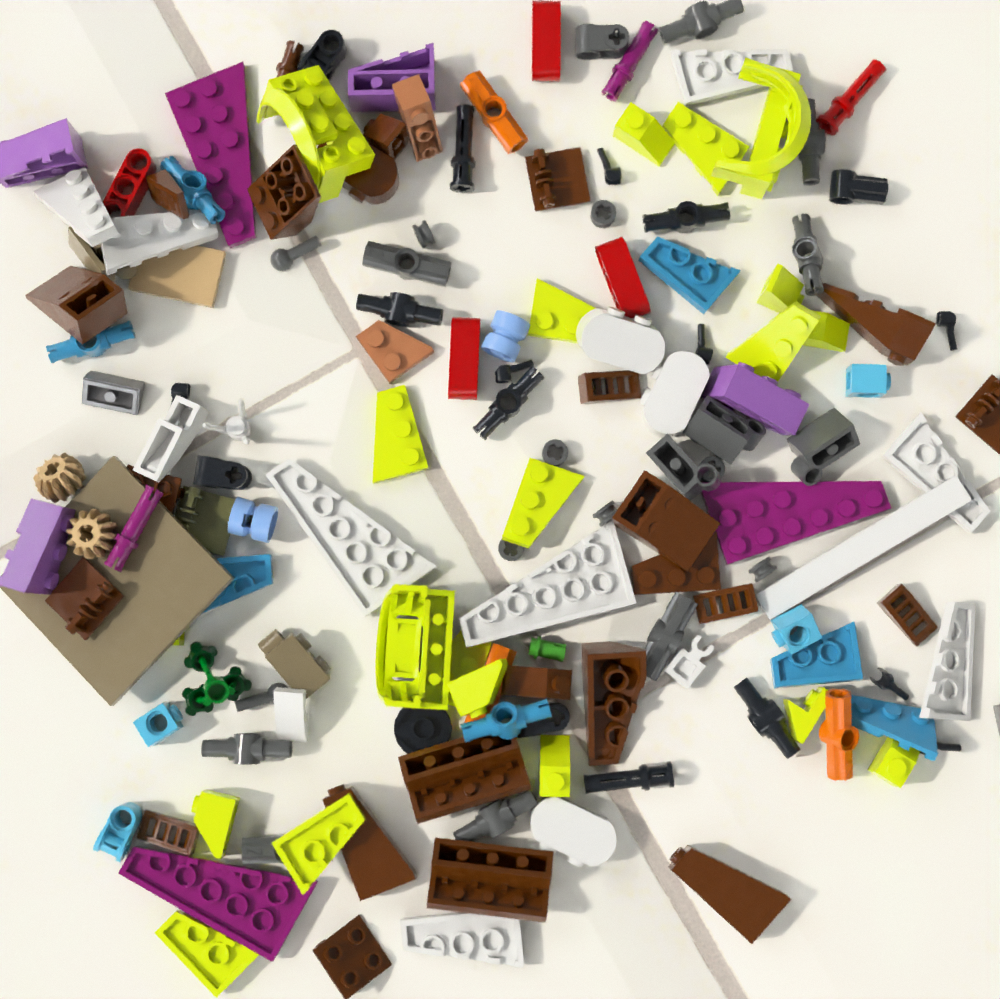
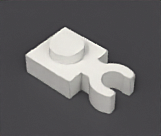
(686, 665)

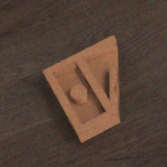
(392, 349)

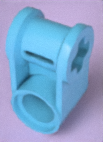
(116, 835)

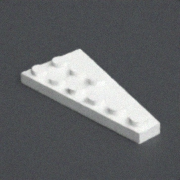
(353, 544)
(569, 587)

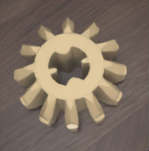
(59, 477)
(82, 535)

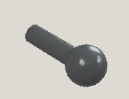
(283, 259)
(259, 699)

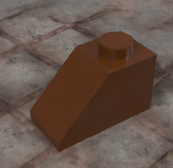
(386, 135)
(537, 682)

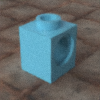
(867, 380)
(804, 635)
(146, 723)

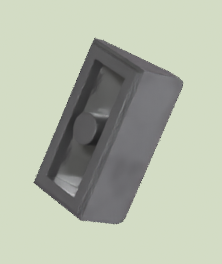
(112, 392)

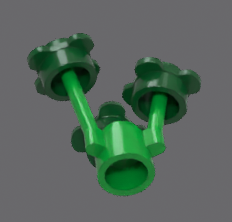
(215, 688)

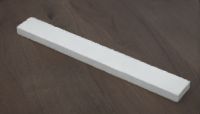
(862, 547)

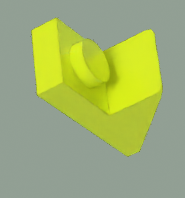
(803, 720)

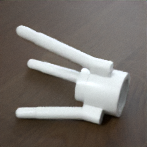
(236, 426)

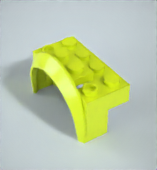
(783, 100)
(314, 118)
(400, 647)

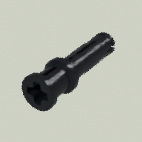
(463, 162)
(593, 784)

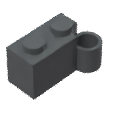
(723, 430)
(821, 445)
(681, 468)

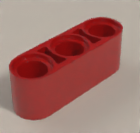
(546, 40)
(128, 176)
(622, 278)
(464, 358)

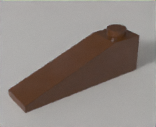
(891, 333)
(611, 688)

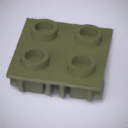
(206, 517)

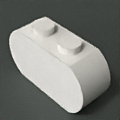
(620, 340)
(674, 393)
(572, 831)

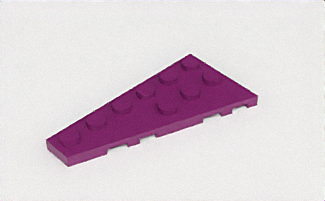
(218, 139)
(773, 514)
(233, 899)

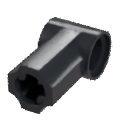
(849, 187)

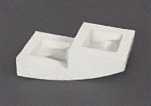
(291, 714)

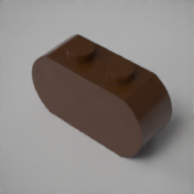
(374, 184)

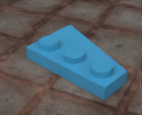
(691, 276)
(250, 575)
(823, 662)
(895, 722)

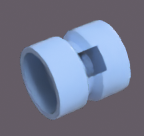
(506, 333)
(262, 524)

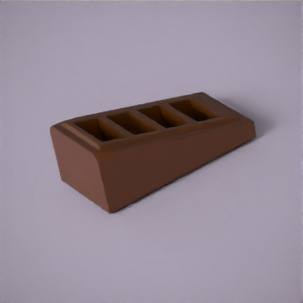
(167, 193)
(586, 390)
(749, 596)
(908, 599)
(191, 839)

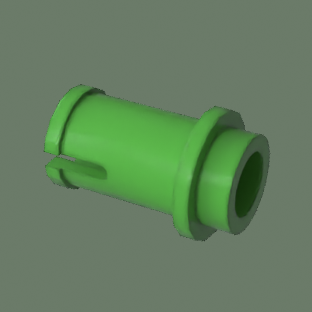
(547, 649)

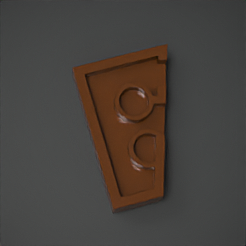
(663, 576)

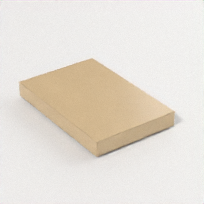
(182, 275)

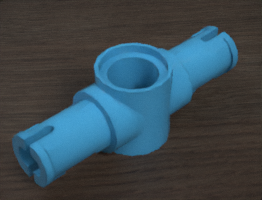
(194, 189)
(104, 341)
(519, 714)

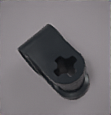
(325, 59)
(217, 473)
(546, 725)

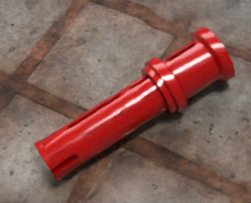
(843, 106)

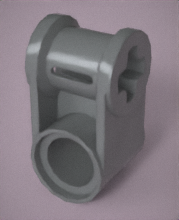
(597, 41)

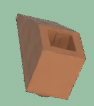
(418, 116)

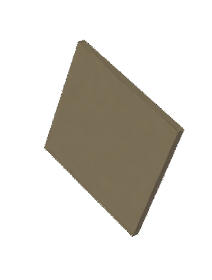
(163, 583)

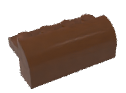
(462, 775)
(490, 879)

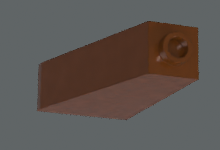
(371, 853)
(734, 895)

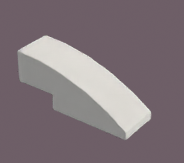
(170, 438)

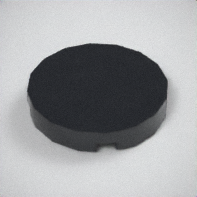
(421, 728)

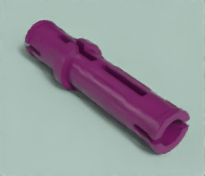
(624, 70)
(134, 527)

